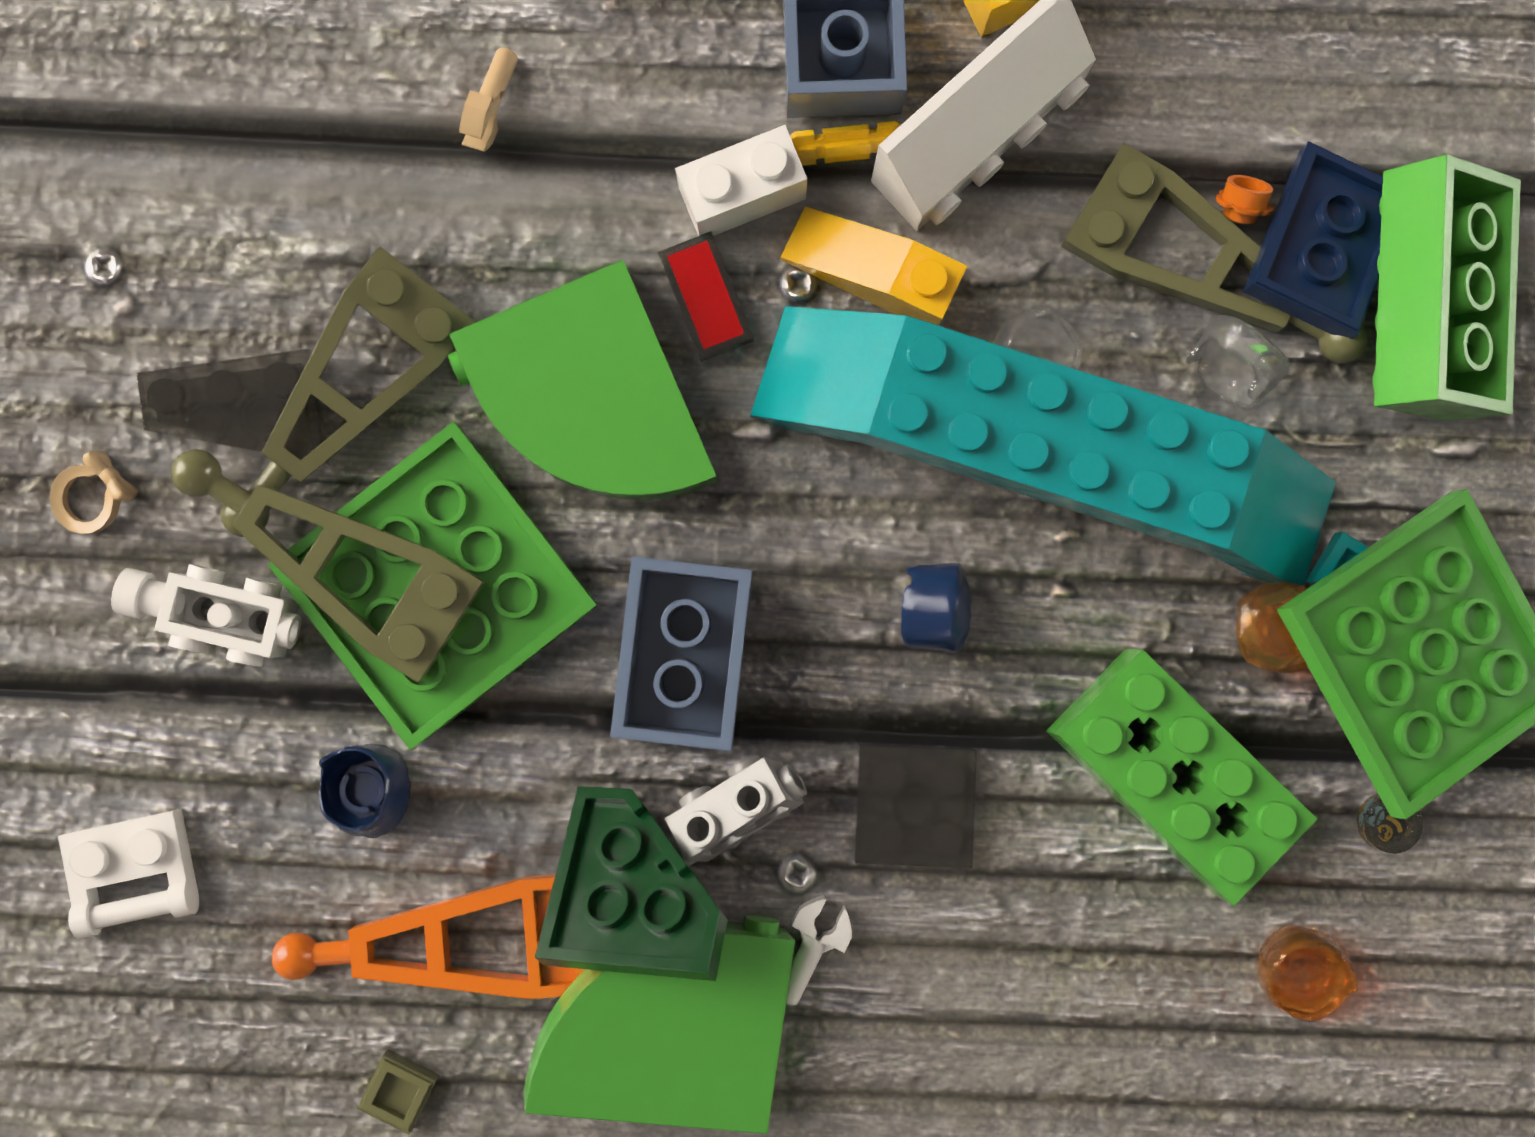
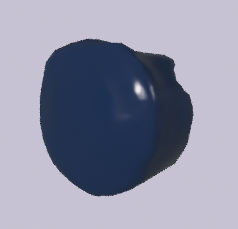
(936, 608)
(364, 789)

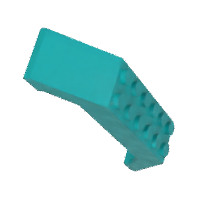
(1048, 435)

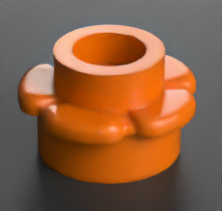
(1245, 199)

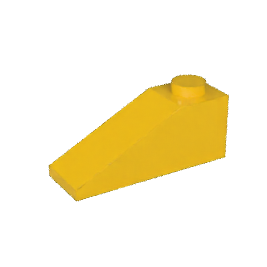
(874, 265)

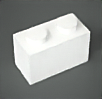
(742, 182)

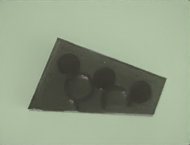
(231, 402)

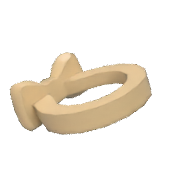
(118, 489)

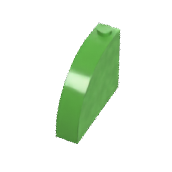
(586, 390)
(670, 1044)

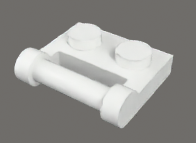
(122, 854)

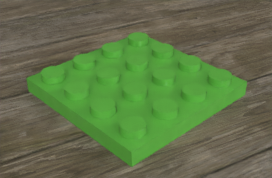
(461, 508)
(1422, 652)

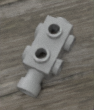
(734, 808)

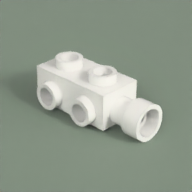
(229, 621)

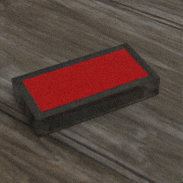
(706, 296)

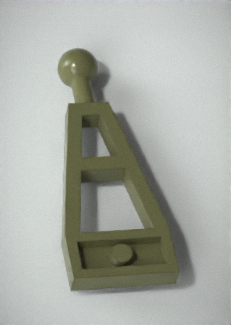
(1118, 212)
(406, 308)
(422, 616)

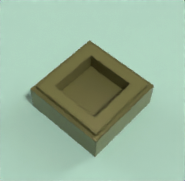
(398, 1092)

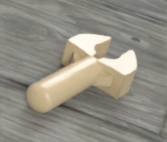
(481, 108)

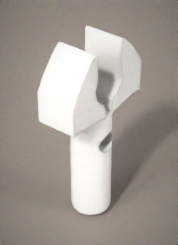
(813, 946)

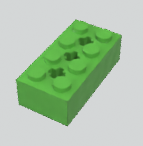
(1447, 290)
(1218, 772)

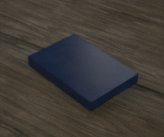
(1322, 244)

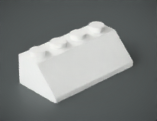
(984, 112)

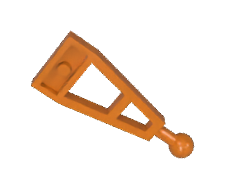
(299, 954)

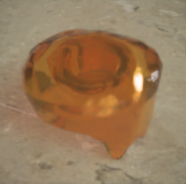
(1261, 631)
(1305, 972)

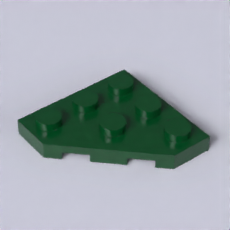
(627, 896)

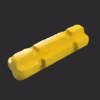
(841, 143)

